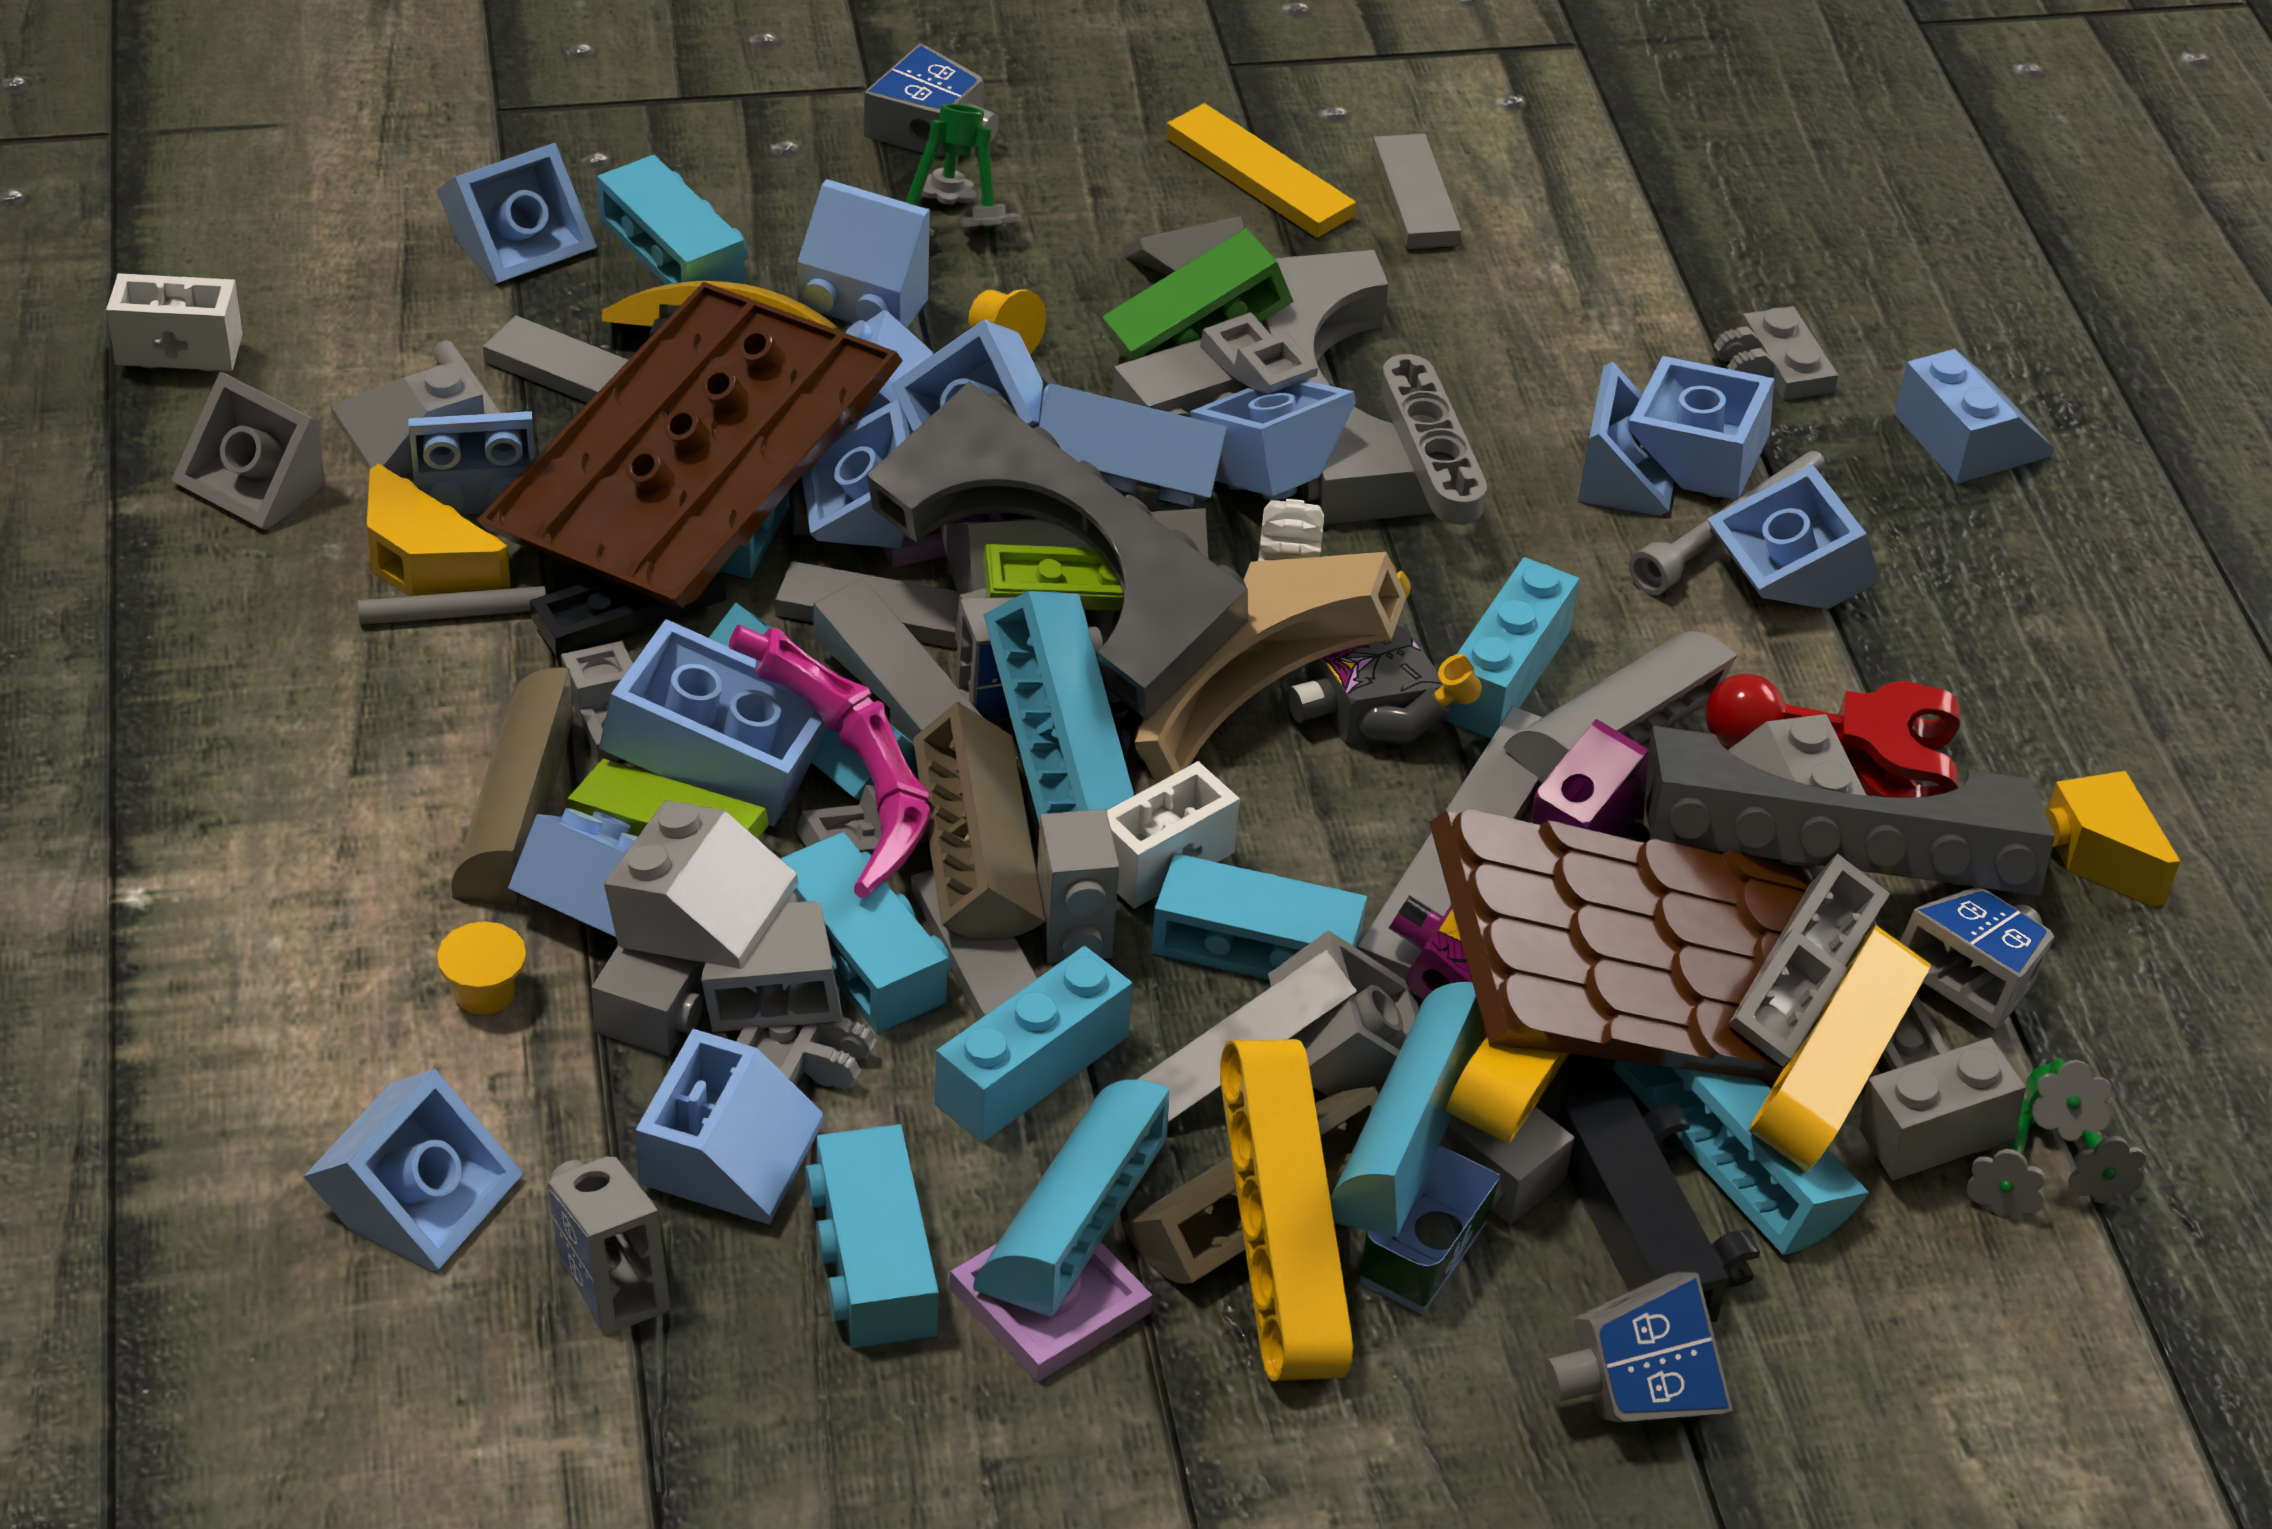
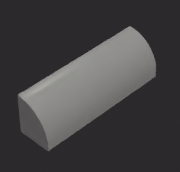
(1633, 700)

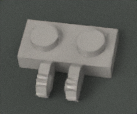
(1779, 347)
(798, 1049)

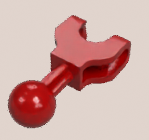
(1876, 729)

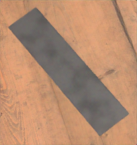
(1271, 1015)

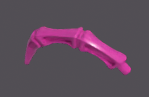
(862, 728)

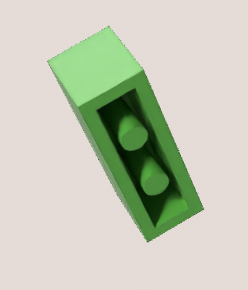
(1211, 289)

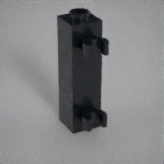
(1637, 1200)

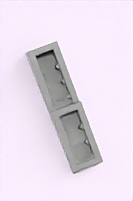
(885, 657)
(1808, 959)

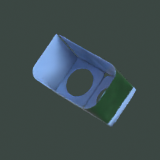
(1451, 1187)

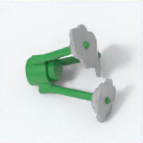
(958, 132)
(2064, 1101)

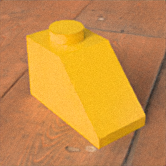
(2112, 837)

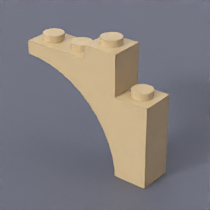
(1294, 617)

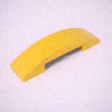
(653, 303)

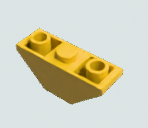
(428, 544)

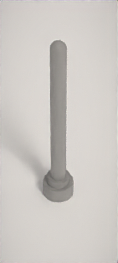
(1661, 564)

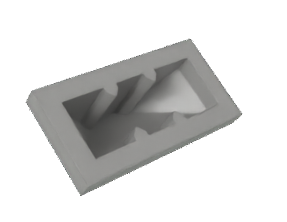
(1177, 248)

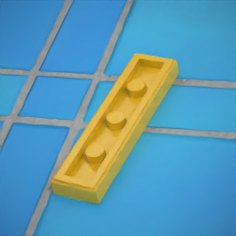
(1261, 170)

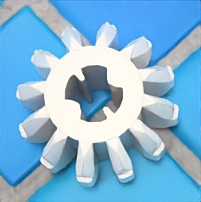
(1291, 530)

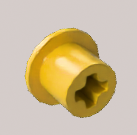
(1017, 311)
(482, 965)

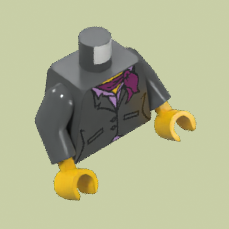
(1383, 689)

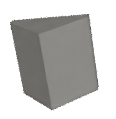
(252, 454)

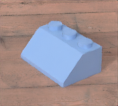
(1135, 443)
(711, 722)

